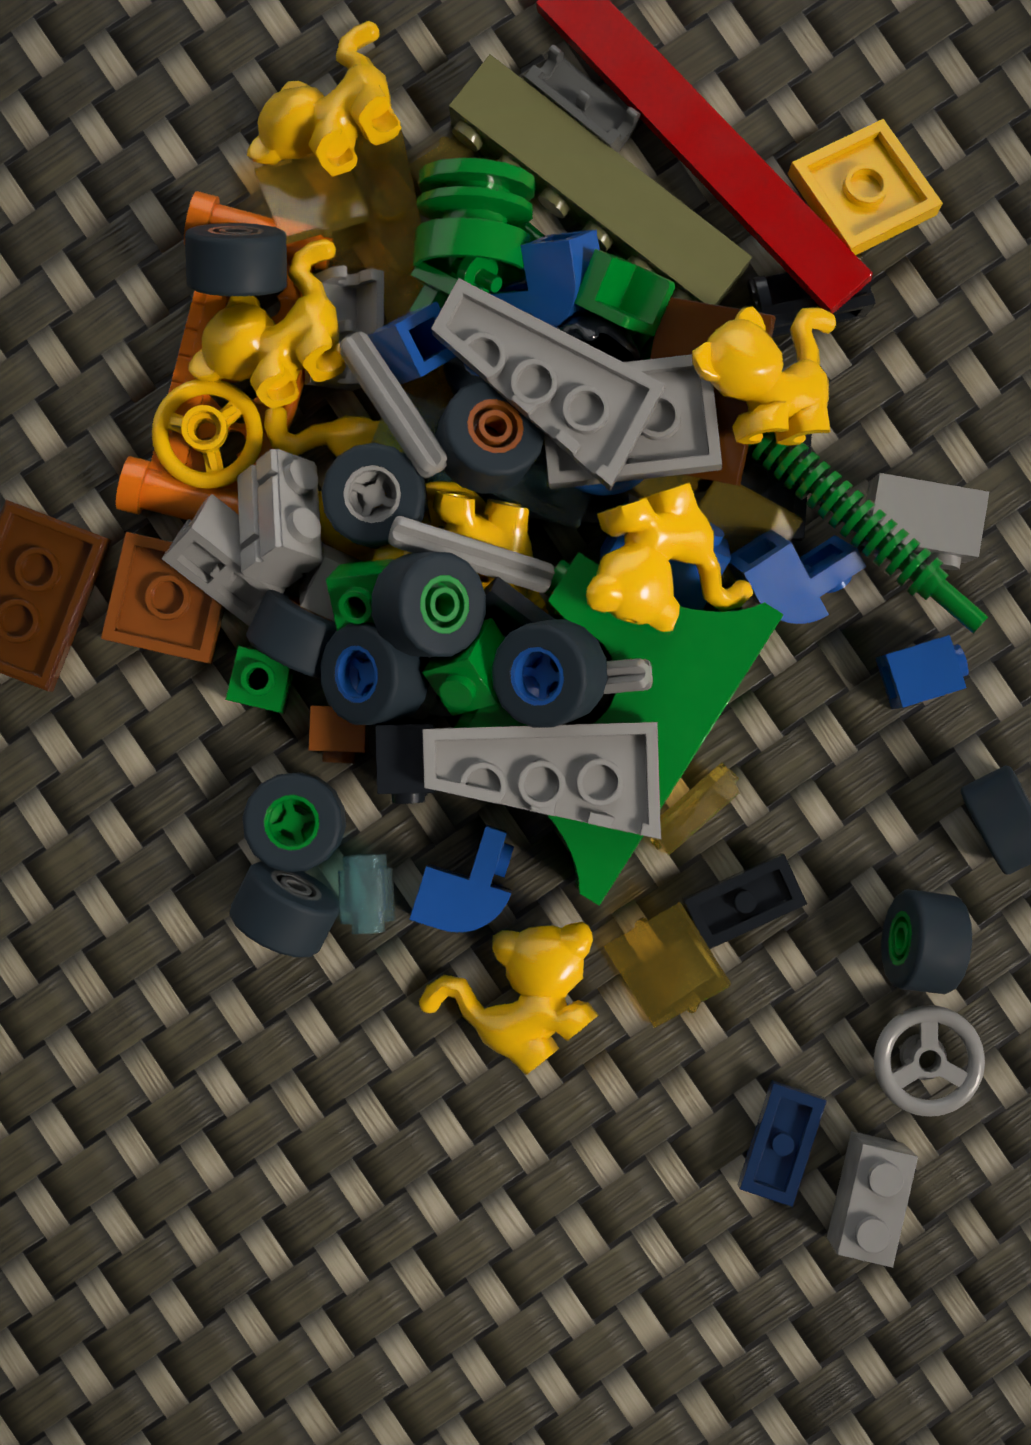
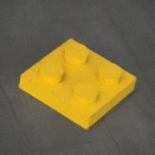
(865, 187)

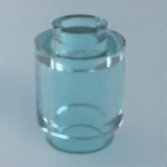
(366, 893)

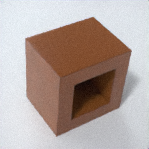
(336, 736)

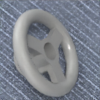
(928, 1018)

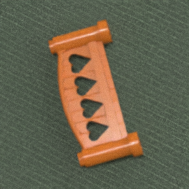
(147, 483)

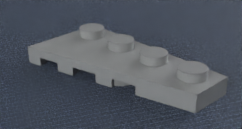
(559, 383)
(564, 771)

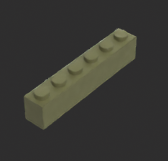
(595, 184)

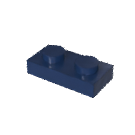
(781, 1143)

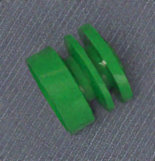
(474, 214)

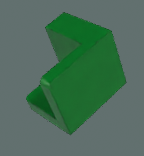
(624, 293)

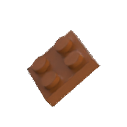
(159, 606)

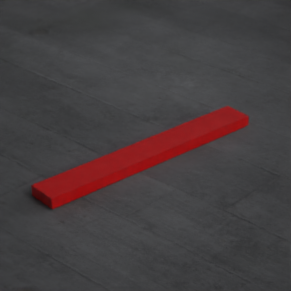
(710, 149)

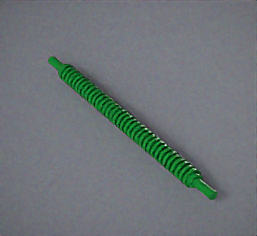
(927, 579)

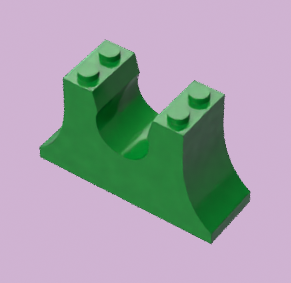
(693, 681)

